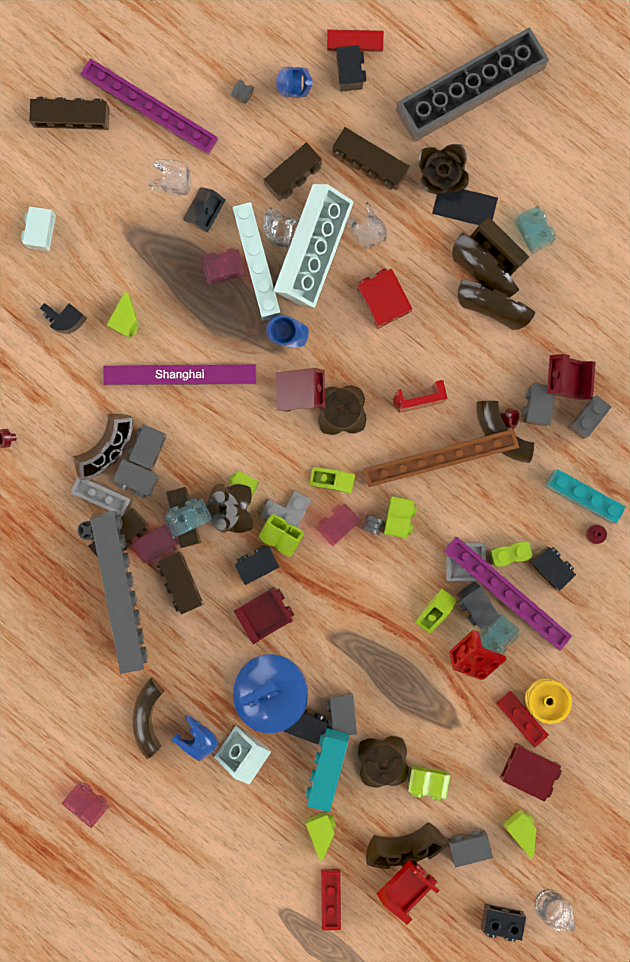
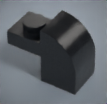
(67, 321)

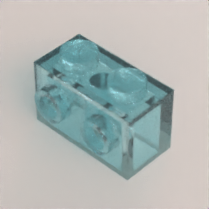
(535, 229)
(187, 518)
(499, 635)

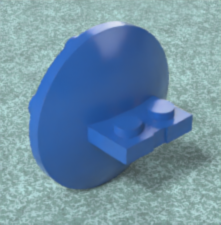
(270, 693)

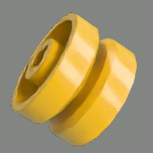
(557, 707)

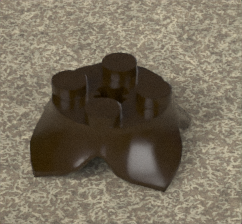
(450, 158)
(353, 420)
(235, 516)
(372, 751)

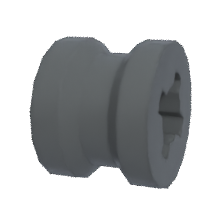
(242, 91)
(372, 524)
(85, 528)

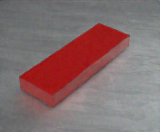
(366, 39)
(522, 719)
(331, 899)

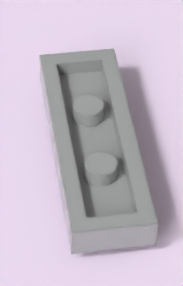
(101, 496)

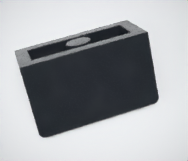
(204, 208)

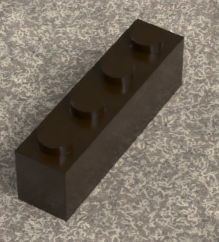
(69, 113)
(370, 158)

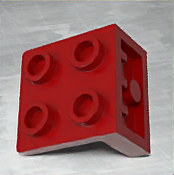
(473, 659)

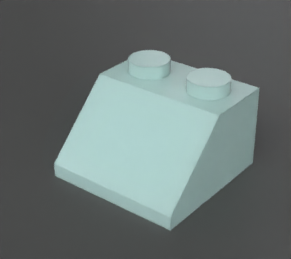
(242, 755)

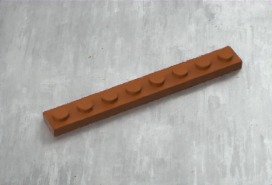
(441, 457)

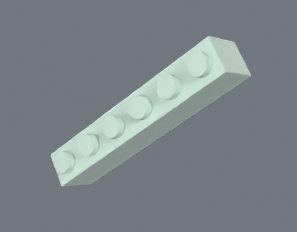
(256, 261)

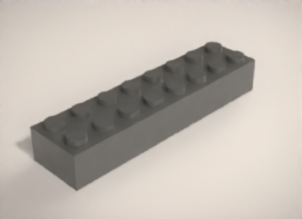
(472, 84)
(118, 593)

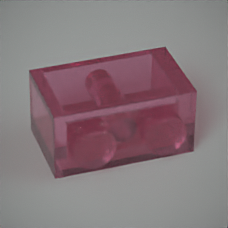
(223, 266)
(338, 524)
(155, 544)
(85, 804)

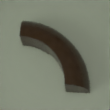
(482, 266)
(494, 305)
(491, 423)
(107, 450)
(142, 718)
(397, 851)

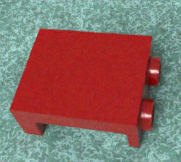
(384, 297)
(438, 397)
(406, 890)

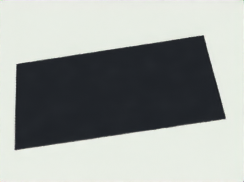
(465, 206)

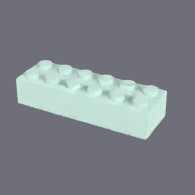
(313, 245)

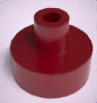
(510, 418)
(6, 438)
(592, 532)

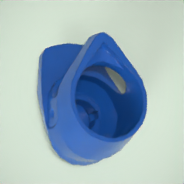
(290, 82)
(287, 331)
(202, 743)

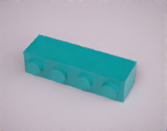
(585, 496)
(328, 769)

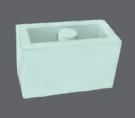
(38, 229)

